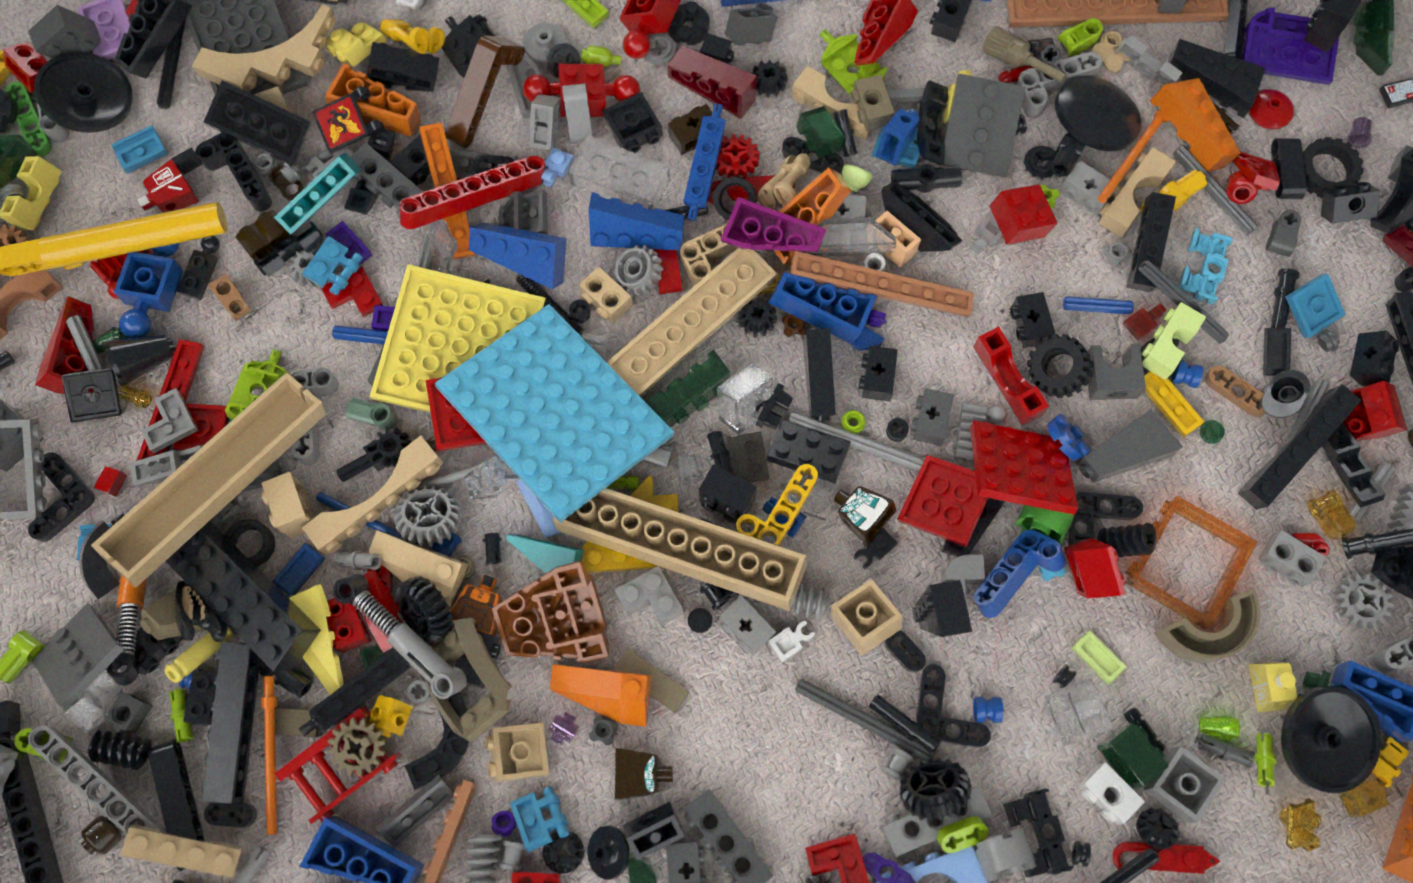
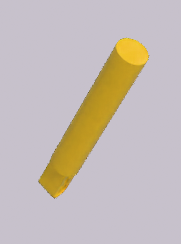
(113, 239)

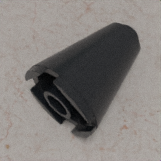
(137, 355)

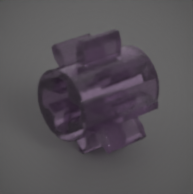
(563, 728)

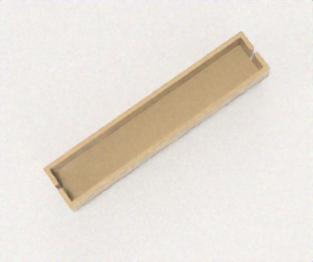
(209, 480)

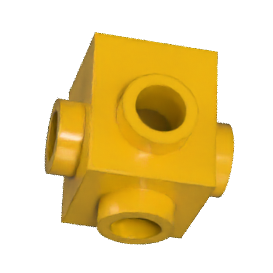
(390, 716)

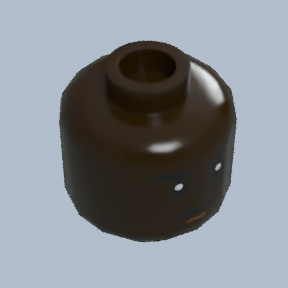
(100, 835)

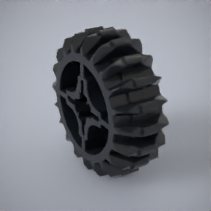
(424, 609)
(935, 789)

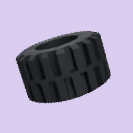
(1046, 352)

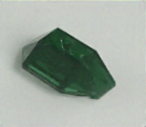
(1375, 35)

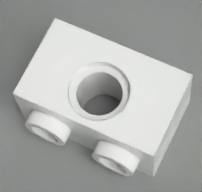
(1125, 800)

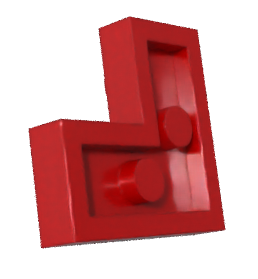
(358, 289)
(841, 855)

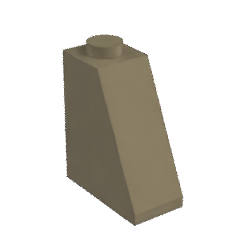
(160, 618)

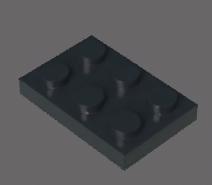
(802, 445)

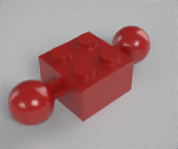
(643, 19)
(589, 74)

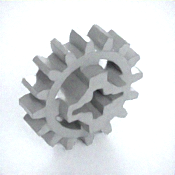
(1375, 598)

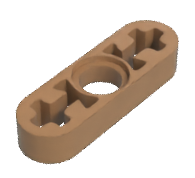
(1227, 375)

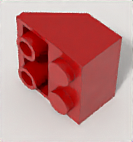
(1377, 413)
(1095, 569)

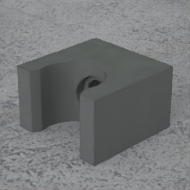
(1113, 382)

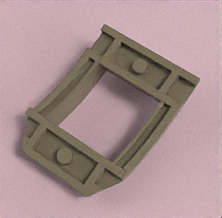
(492, 706)

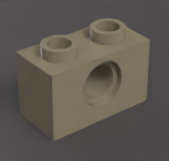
(872, 90)

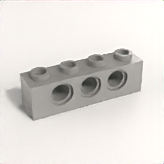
(901, 843)

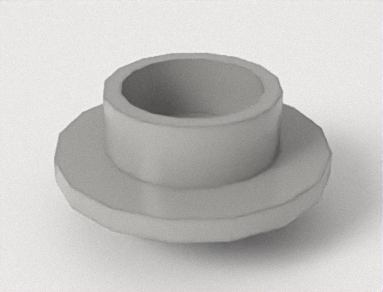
(541, 39)

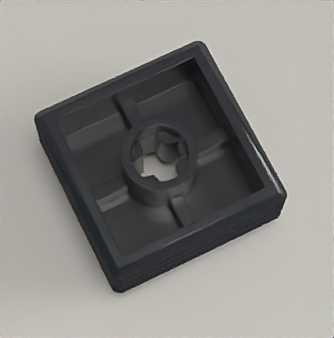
(82, 408)

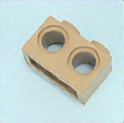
(609, 292)

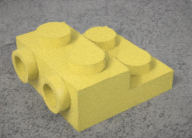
(353, 45)

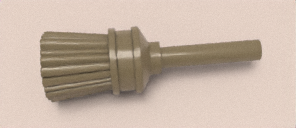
(1016, 52)

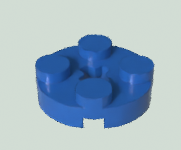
(1069, 436)

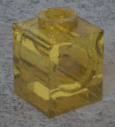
(1354, 802)

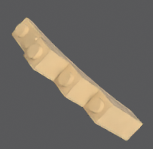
(273, 64)

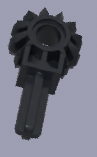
(376, 454)

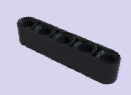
(175, 791)

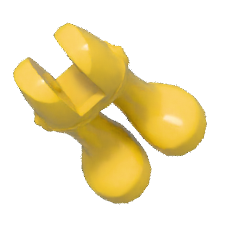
(416, 37)

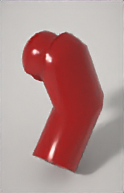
(1313, 541)

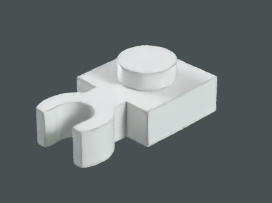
(787, 643)

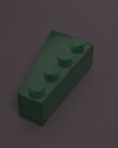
(690, 392)

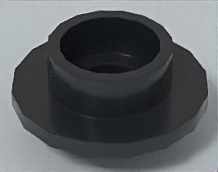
(608, 852)

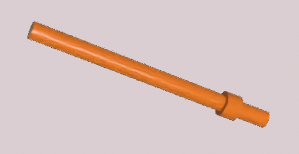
(269, 703)

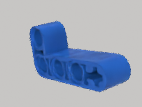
(992, 596)

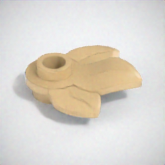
(1107, 51)

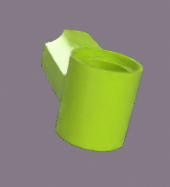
(21, 651)

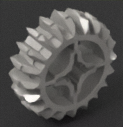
(425, 508)

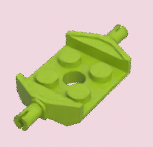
(841, 55)
(253, 376)

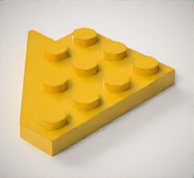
(602, 559)

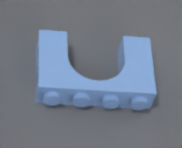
(957, 866)

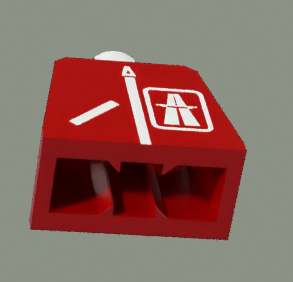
(167, 190)

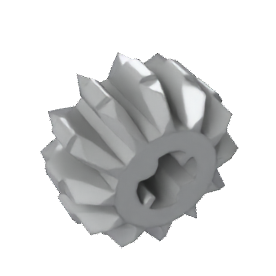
(299, 265)

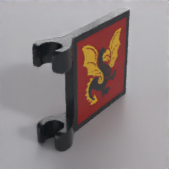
(343, 122)

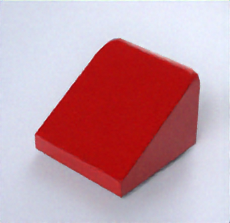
(110, 481)

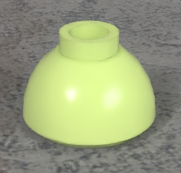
(856, 177)

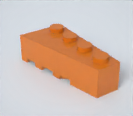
(386, 106)
(1197, 122)

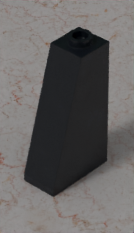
(819, 373)

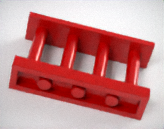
(315, 755)

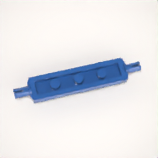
(704, 162)

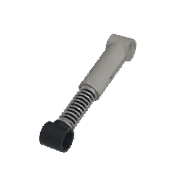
(401, 637)

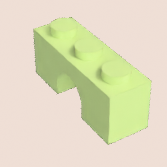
(1163, 355)

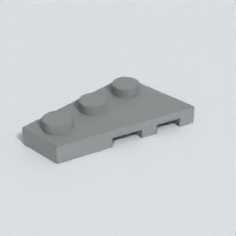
(518, 75)

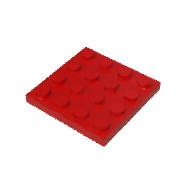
(1022, 468)

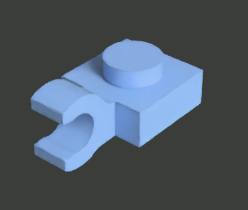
(556, 165)

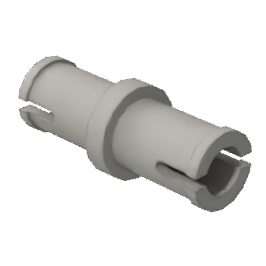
(358, 560)

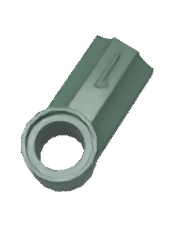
(370, 413)

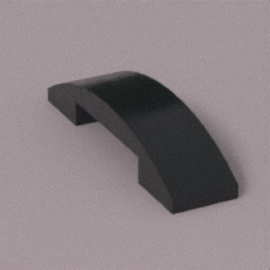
(930, 120)
(361, 198)

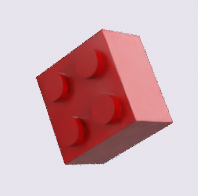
(1023, 214)

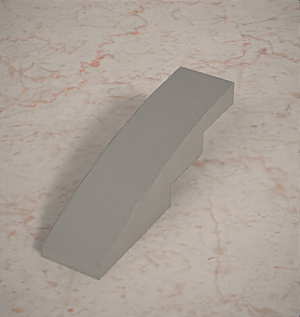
(159, 467)

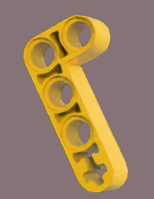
(783, 507)

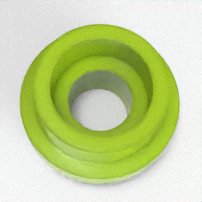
(853, 415)

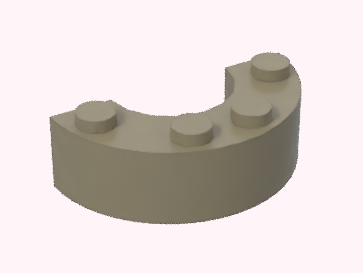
(1237, 630)

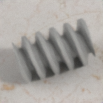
(809, 602)
(482, 858)

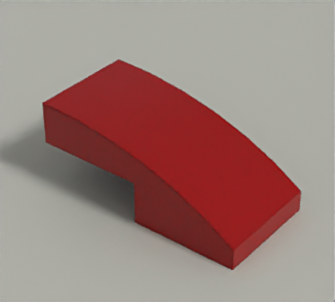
(670, 274)

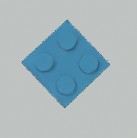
(1315, 305)

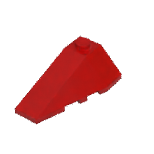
(883, 25)
(62, 351)

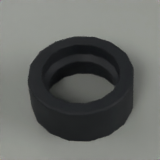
(717, 198)
(268, 545)

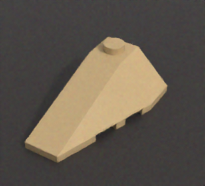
(411, 560)

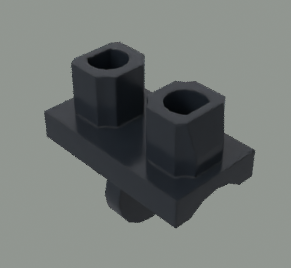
(767, 416)

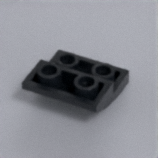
(1395, 569)

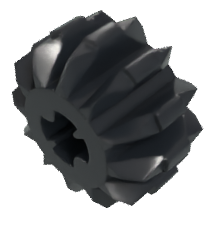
(770, 78)
(756, 325)

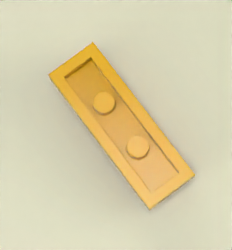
(1172, 404)

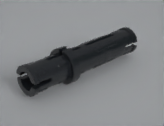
(909, 727)

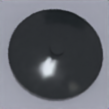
(83, 92)
(1098, 113)
(1330, 739)

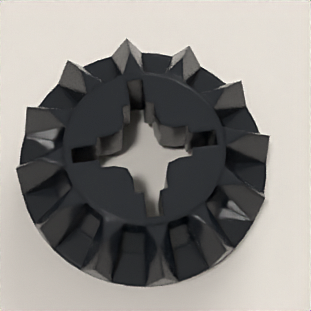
(562, 50)
(1043, 154)
(1148, 832)
(567, 864)

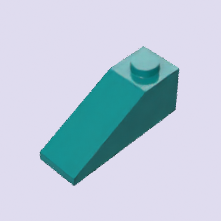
(544, 553)

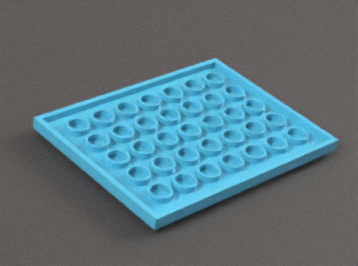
(554, 411)

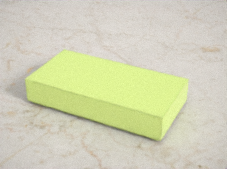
(1099, 657)

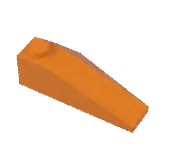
(608, 692)

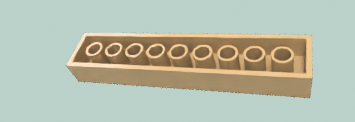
(689, 547)

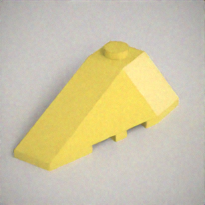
(320, 655)

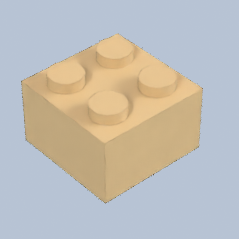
(288, 504)
(866, 617)

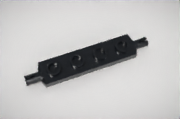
(356, 692)

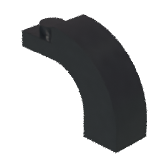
(92, 566)

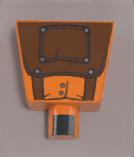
(478, 604)

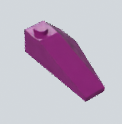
(766, 229)

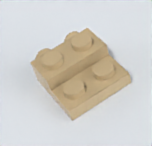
(517, 752)

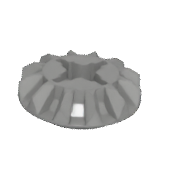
(667, 46)

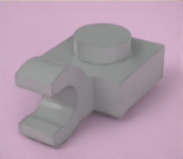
(988, 232)

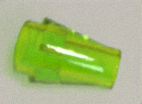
(1220, 726)

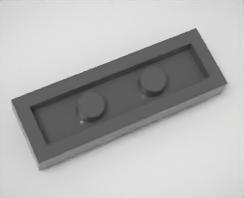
(415, 811)

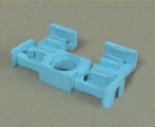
(1215, 255)

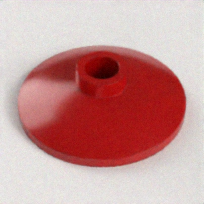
(1266, 114)

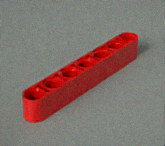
(471, 192)

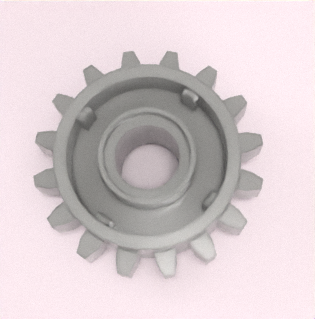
(631, 262)

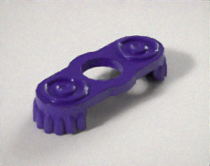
(875, 862)

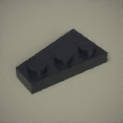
(989, 512)

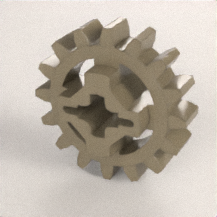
(352, 737)

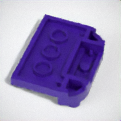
(1278, 45)

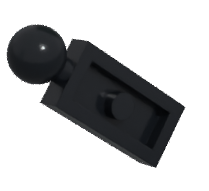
(199, 269)

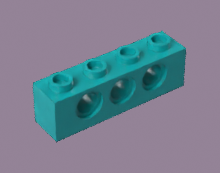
(318, 193)

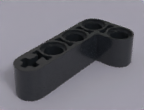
(231, 156)

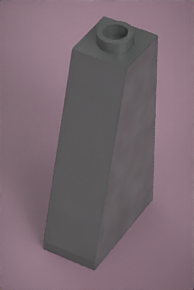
(1133, 447)

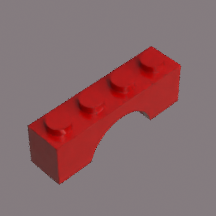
(1021, 396)

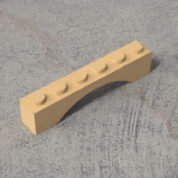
(332, 528)

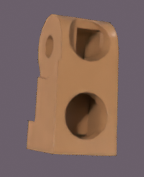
(230, 297)

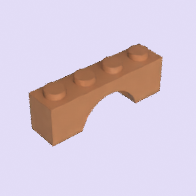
(29, 286)

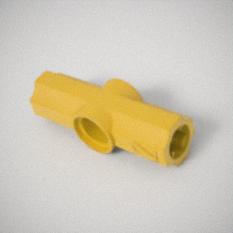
(1184, 188)

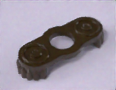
(282, 183)

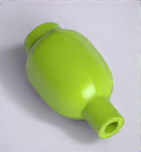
(599, 55)

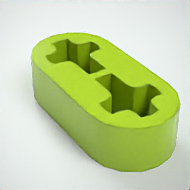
(962, 834)

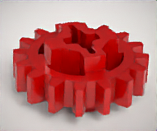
(737, 157)

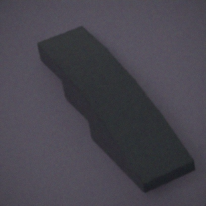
(1352, 468)

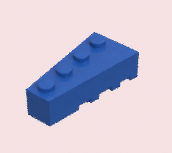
(631, 225)
(522, 251)
(824, 305)
(358, 856)

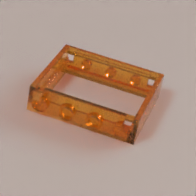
(1244, 548)

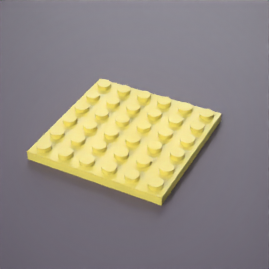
(440, 326)

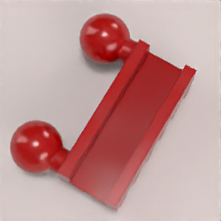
(110, 268)

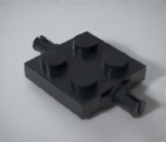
(461, 42)

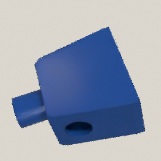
(902, 126)

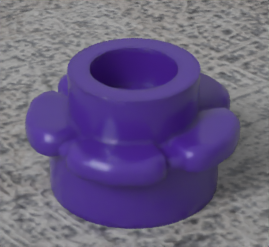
(876, 318)
(503, 816)

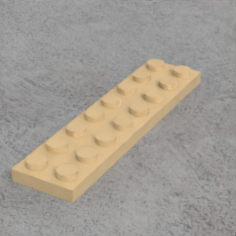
(692, 319)

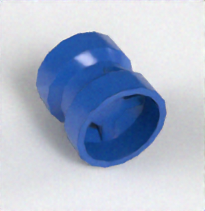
(1188, 374)
(990, 709)

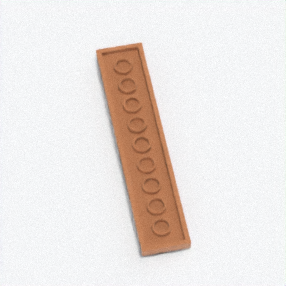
(1073, 12)

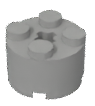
(1004, 855)

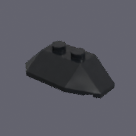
(920, 218)

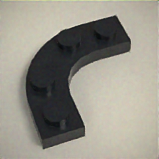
(445, 756)

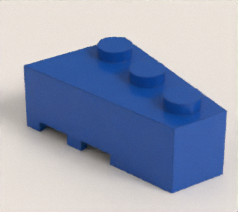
(1386, 696)

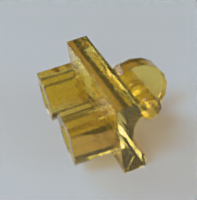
(1300, 823)

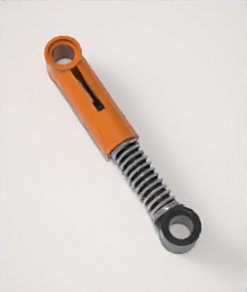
(130, 603)

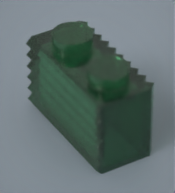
(820, 131)

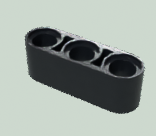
(1289, 162)

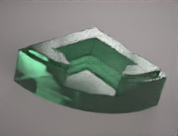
(640, 872)

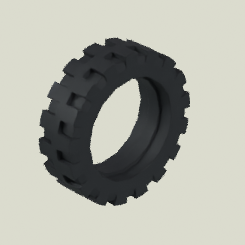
(1339, 150)

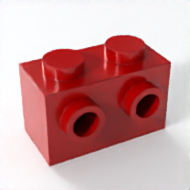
(347, 625)

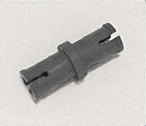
(1226, 750)

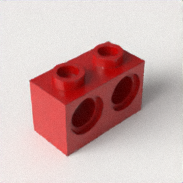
(24, 63)

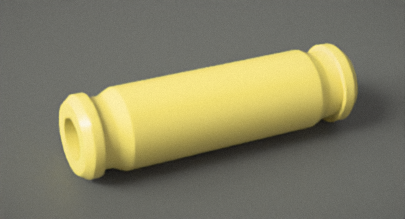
(194, 656)

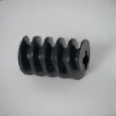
(1130, 539)
(119, 750)

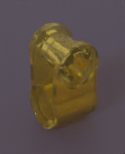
(1330, 514)

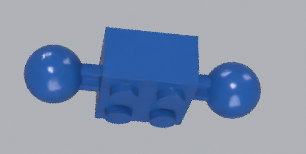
(147, 284)

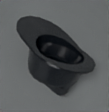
(1285, 394)

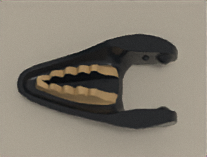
(194, 611)

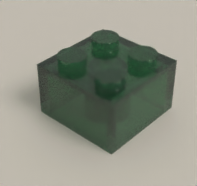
(1133, 755)

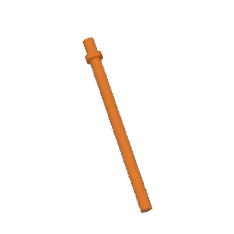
(1132, 156)

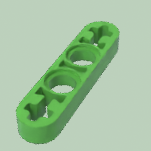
(29, 118)

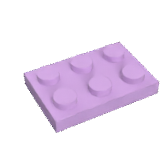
(110, 23)

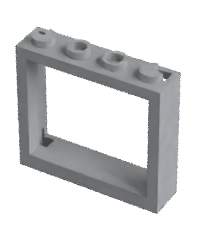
(33, 472)

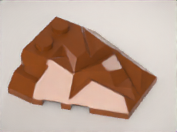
(555, 617)

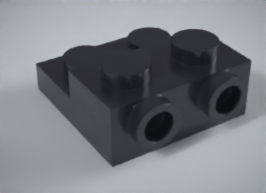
(633, 123)

